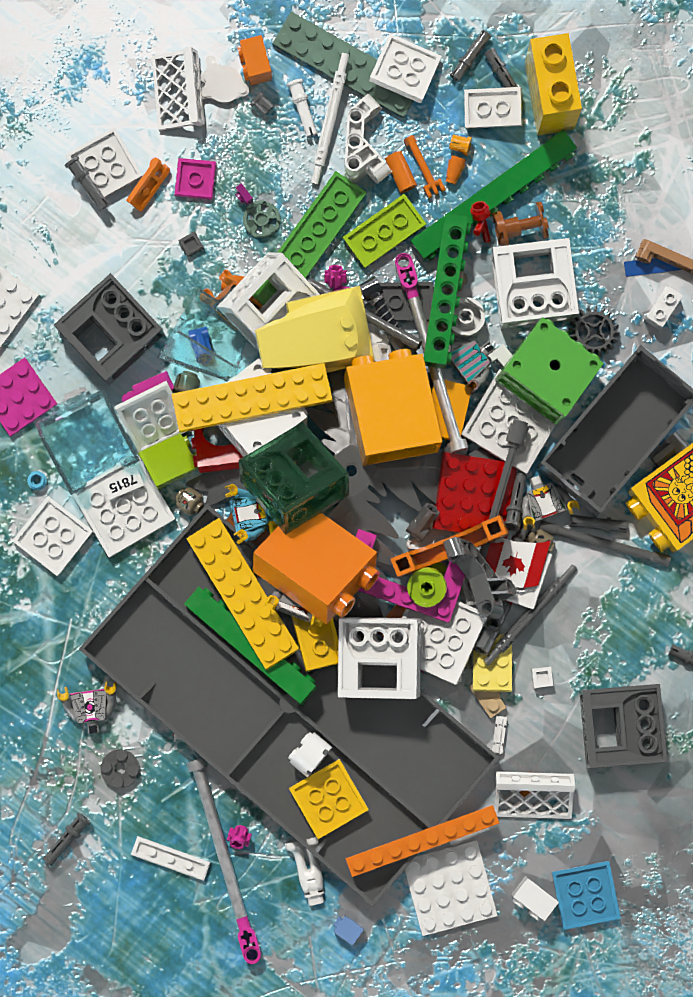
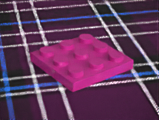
(22, 397)

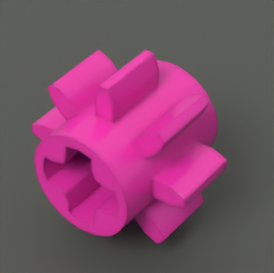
(335, 276)
(239, 837)

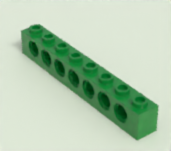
(458, 225)

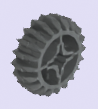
(600, 337)

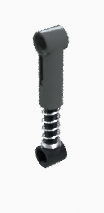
(372, 293)

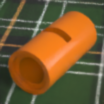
(401, 172)

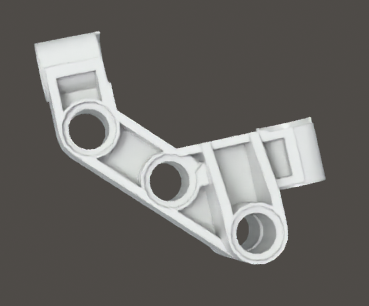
(363, 158)

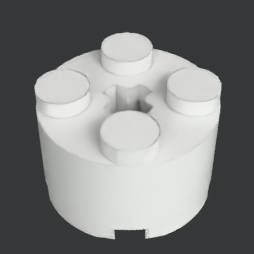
(476, 314)
(310, 754)

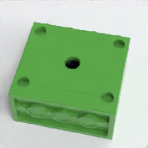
(549, 370)

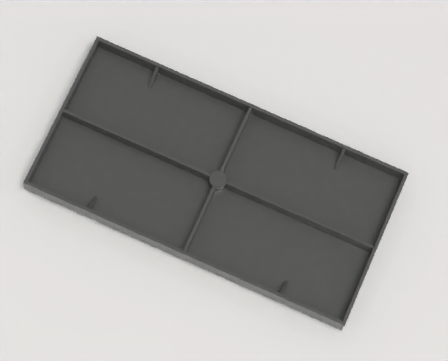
(400, 753)

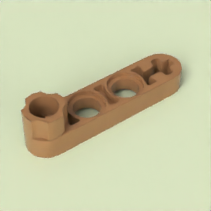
(649, 249)

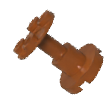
(512, 227)

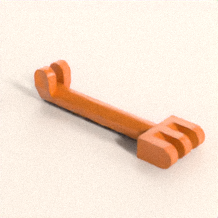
(432, 184)

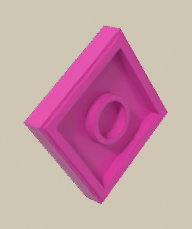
(195, 178)

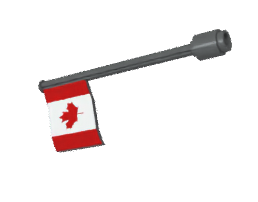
(514, 560)

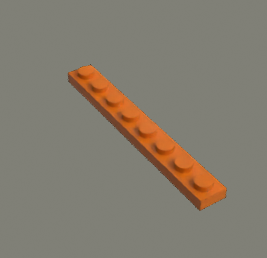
(422, 840)

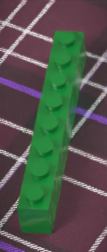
(224, 624)

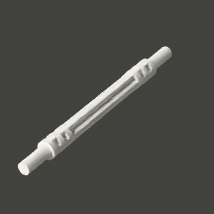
(330, 117)

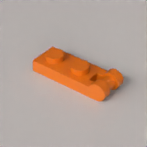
(148, 184)

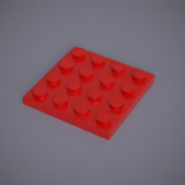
(468, 491)

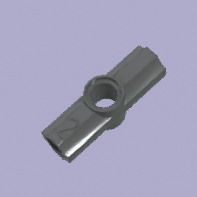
(488, 636)

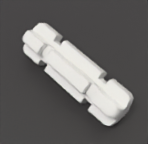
(499, 734)

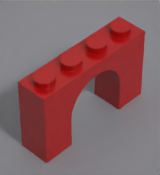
(213, 457)

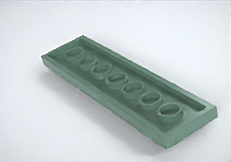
(323, 52)

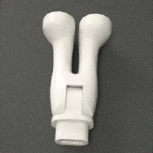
(310, 879)

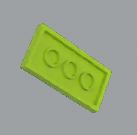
(384, 231)

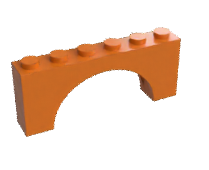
(434, 553)

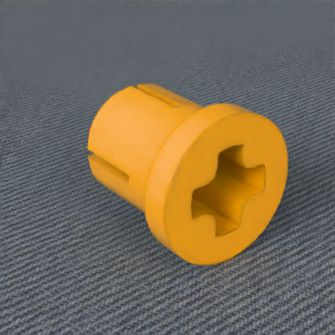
(463, 146)

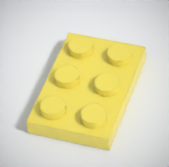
(496, 676)

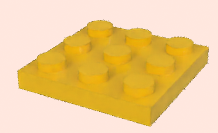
(328, 799)

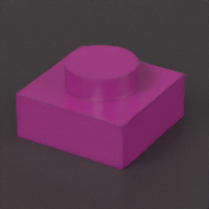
(243, 195)

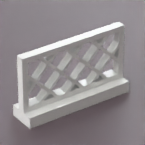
(192, 85)
(534, 783)

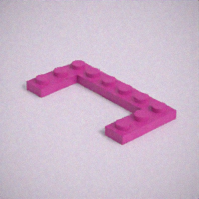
(399, 595)

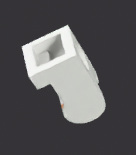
(500, 355)

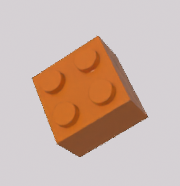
(254, 55)

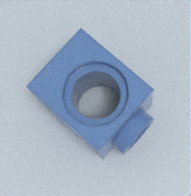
(347, 929)

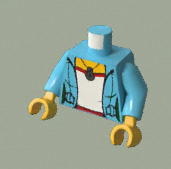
(247, 514)

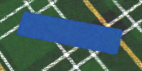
(637, 267)

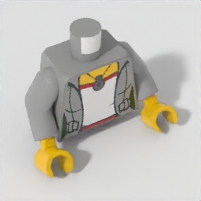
(545, 502)

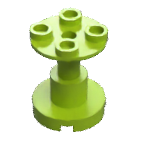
(428, 585)

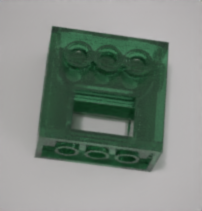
(281, 486)

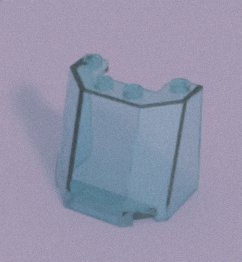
(225, 340)
(85, 438)

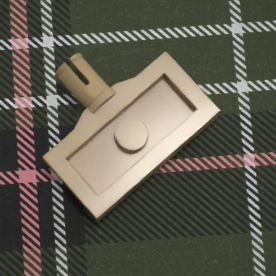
(490, 701)

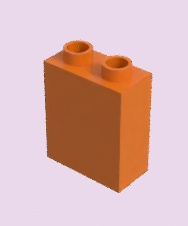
(317, 566)

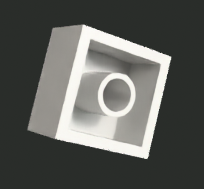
(534, 898)

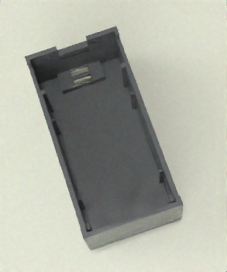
(618, 430)

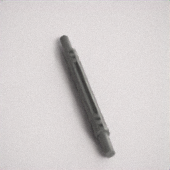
(527, 618)

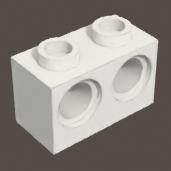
(663, 307)

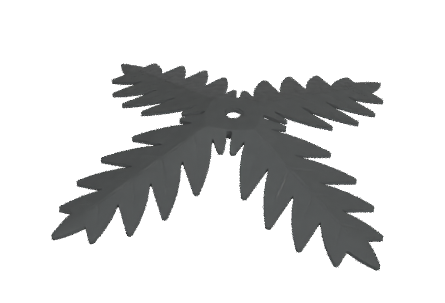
(354, 510)

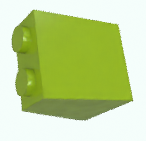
(169, 460)

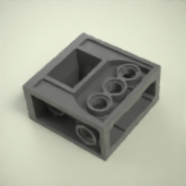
(120, 331)
(627, 726)

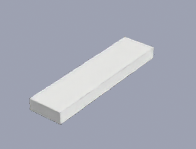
(170, 858)

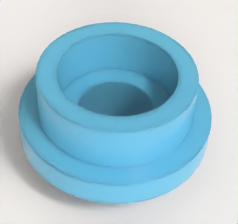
(32, 476)

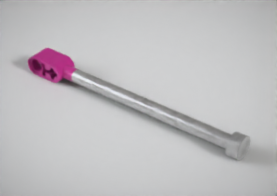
(456, 443)
(224, 859)

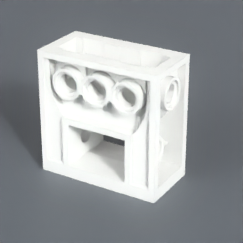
(283, 276)
(539, 288)
(371, 651)

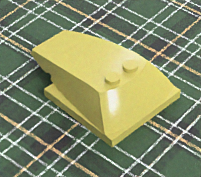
(317, 331)

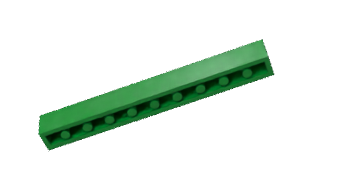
(501, 190)

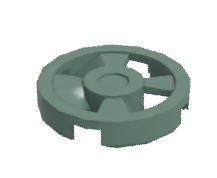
(261, 219)

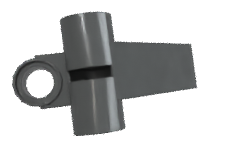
(485, 585)

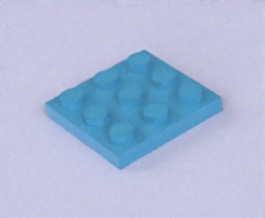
(586, 895)

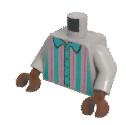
(471, 361)

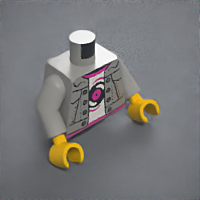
(89, 705)

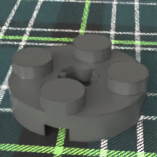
(117, 779)

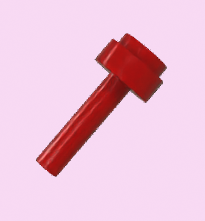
(480, 212)

